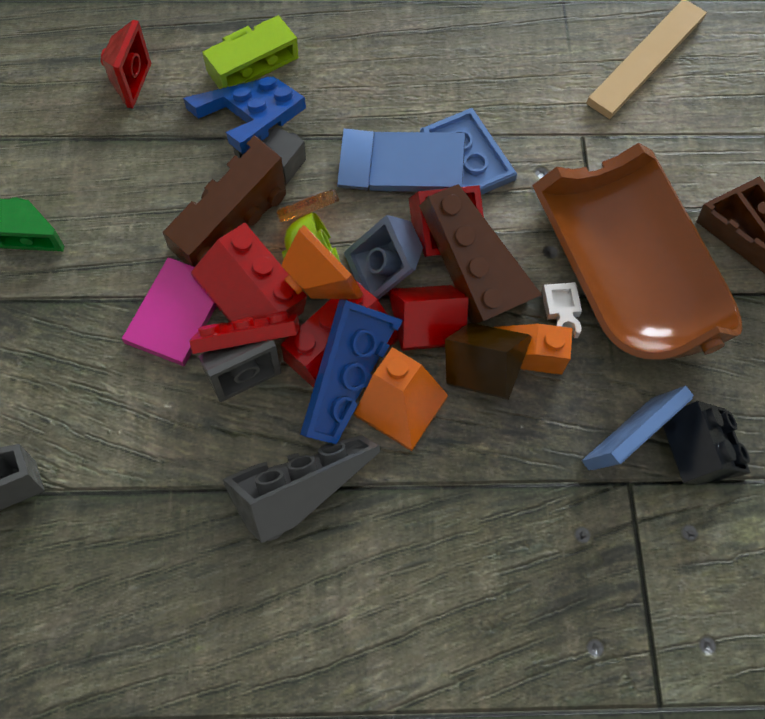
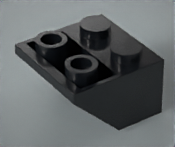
(706, 444)

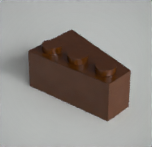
(739, 220)

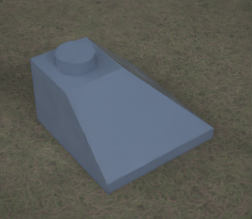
(384, 255)

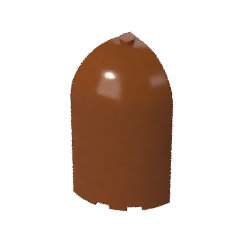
(639, 257)

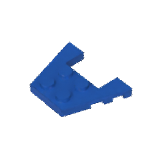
(257, 103)

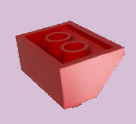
(246, 278)
(306, 349)

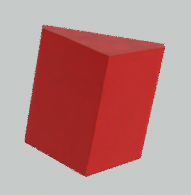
(428, 315)

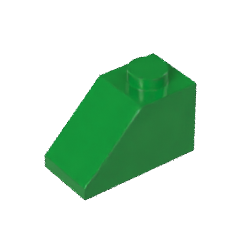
(25, 227)

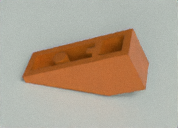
(548, 348)

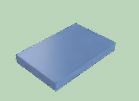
(483, 158)
(416, 161)
(637, 429)

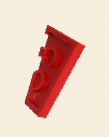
(244, 332)

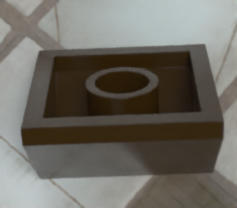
(485, 359)

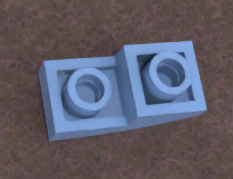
(355, 159)

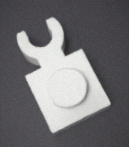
(563, 304)

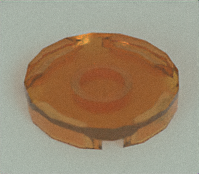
(307, 205)

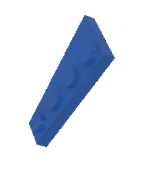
(351, 353)

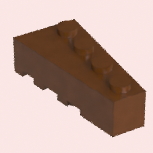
(239, 197)
(475, 256)

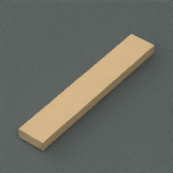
(645, 59)

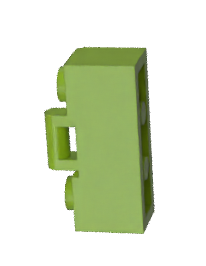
(251, 53)

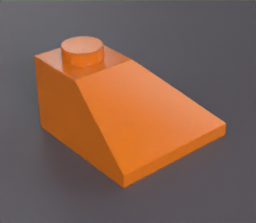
(317, 270)
(401, 399)

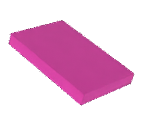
(170, 314)

